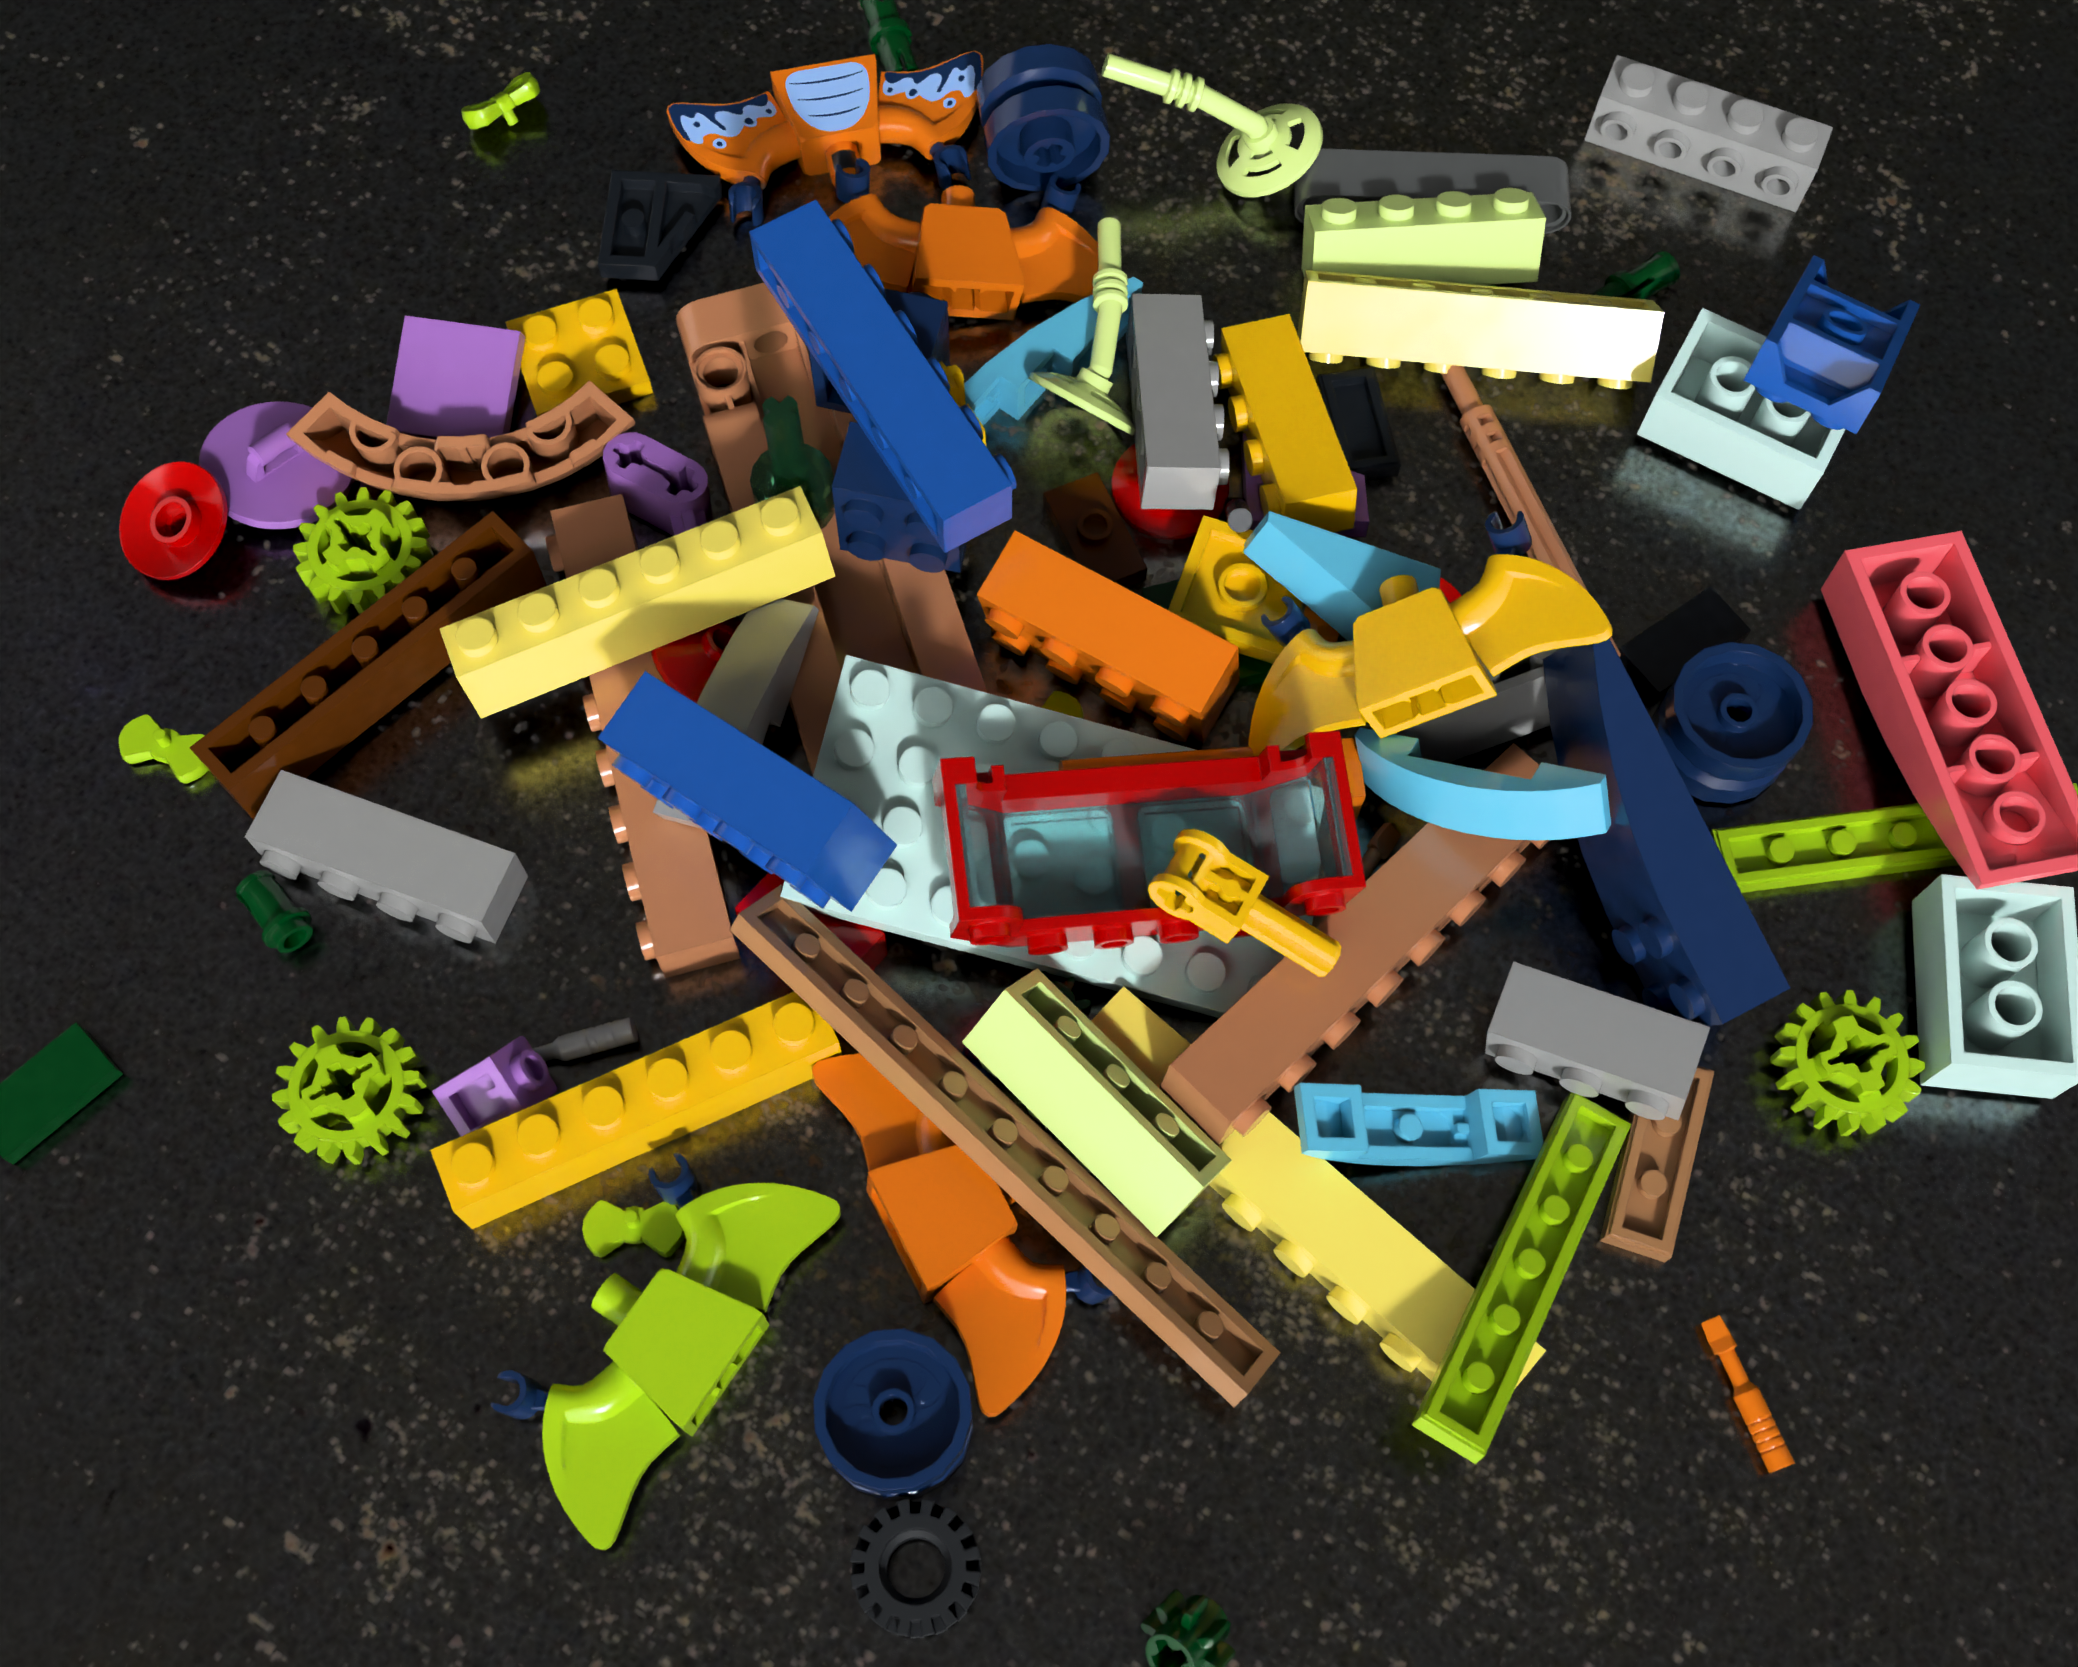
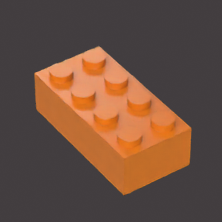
(1109, 638)

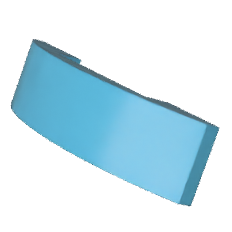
(1550, 806)
(1417, 1129)

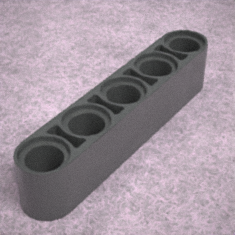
(1379, 173)

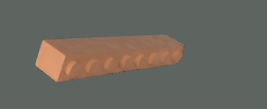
(672, 861)
(1293, 1012)

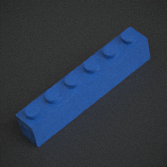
(883, 375)

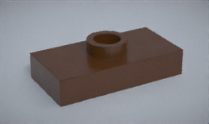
(1094, 530)

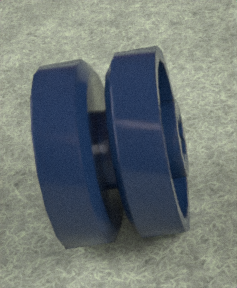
(1042, 117)
(1734, 721)
(882, 1372)

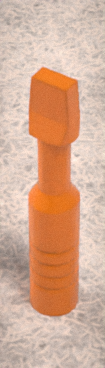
(1748, 1398)

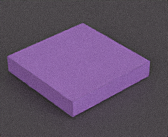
(454, 379)

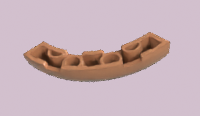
(463, 465)

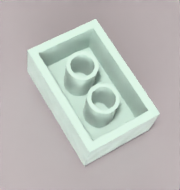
(1730, 427)
(1997, 987)

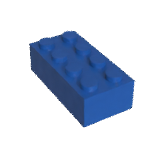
(746, 795)

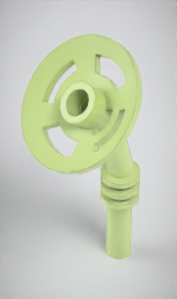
(1261, 134)
(1110, 300)

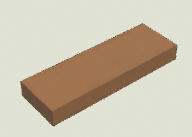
(1655, 1177)

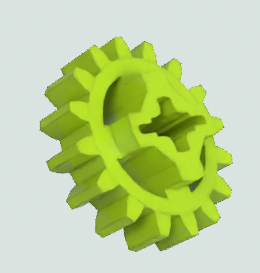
(356, 548)
(1842, 1090)
(319, 1094)

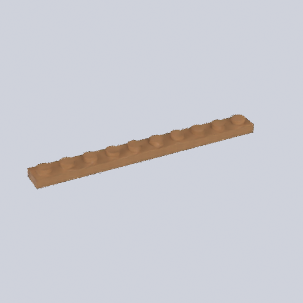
(1008, 1145)

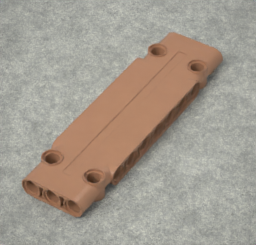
(870, 608)

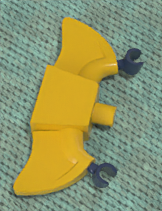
(1420, 650)

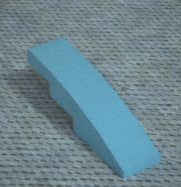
(1053, 346)

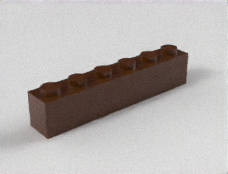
(366, 665)

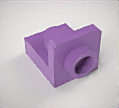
(496, 1087)

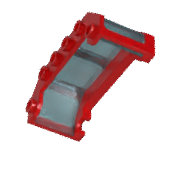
(1076, 848)

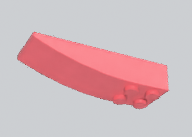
(1956, 707)

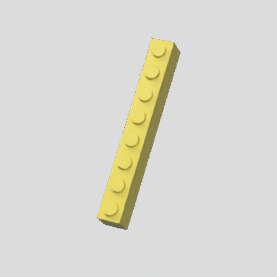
(1318, 1217)

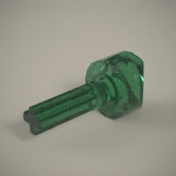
(791, 462)

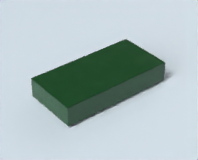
(51, 1090)

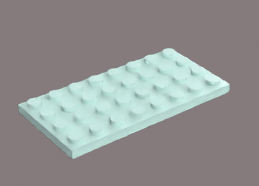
(882, 756)

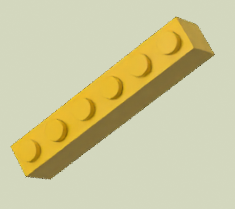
(633, 1109)

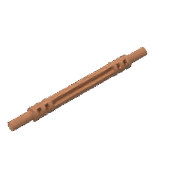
(1508, 474)

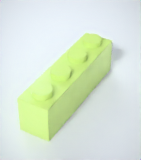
(1430, 239)
(1095, 1101)

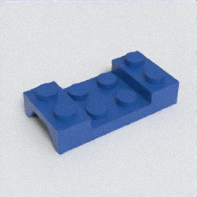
(1830, 352)

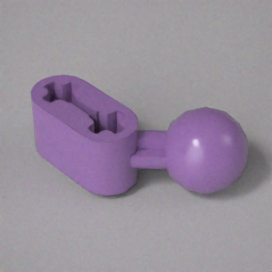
(657, 483)

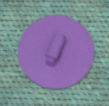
(264, 472)

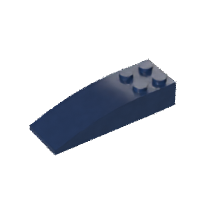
(1657, 864)

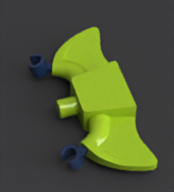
(671, 1343)

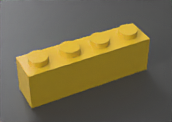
(1285, 425)

